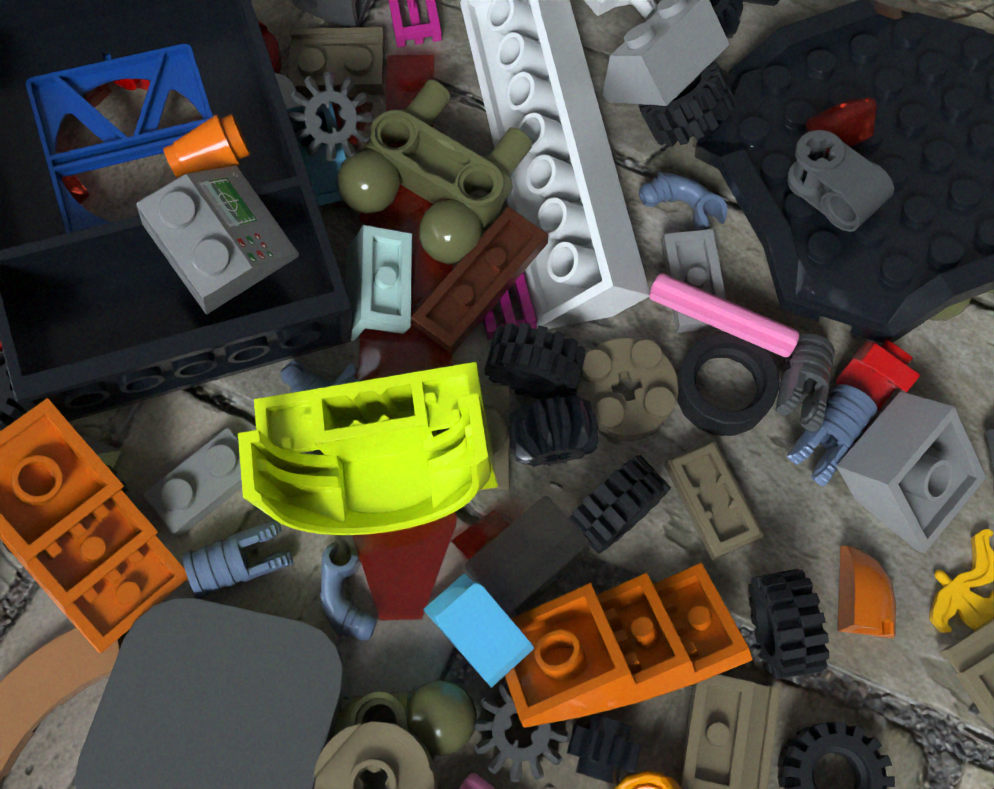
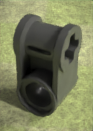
(843, 185)

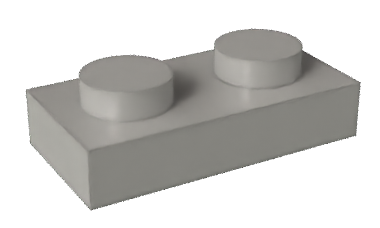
(694, 260)
(198, 484)

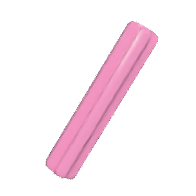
(724, 315)

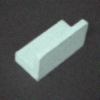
(379, 280)

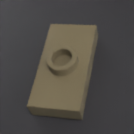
(713, 500)

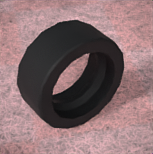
(753, 358)

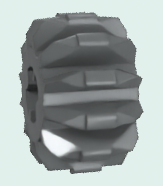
(345, 111)
(502, 724)

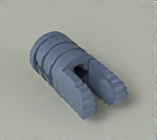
(844, 419)
(227, 563)

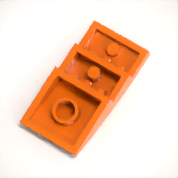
(79, 528)
(622, 646)

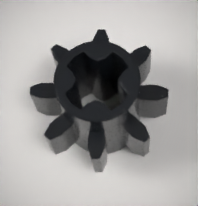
(604, 749)

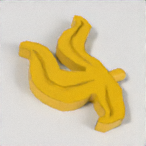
(956, 592)

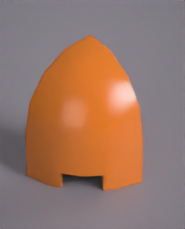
(865, 595)

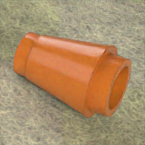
(208, 147)

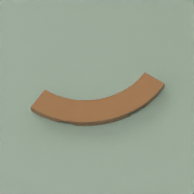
(43, 683)

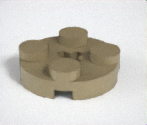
(640, 363)
(375, 748)

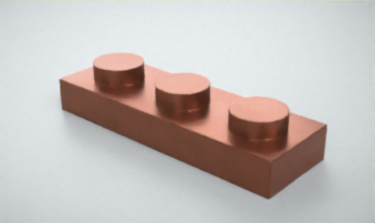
(480, 280)

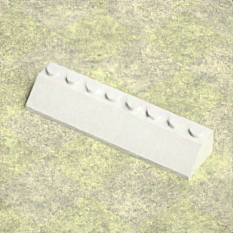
(568, 182)

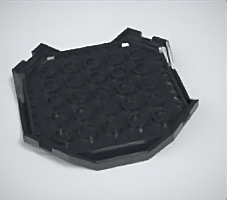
(930, 135)

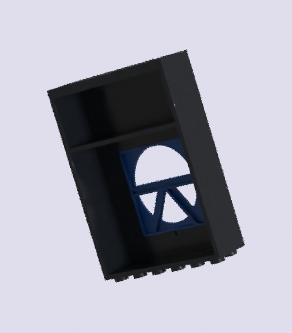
(94, 302)

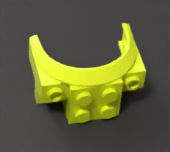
(379, 449)

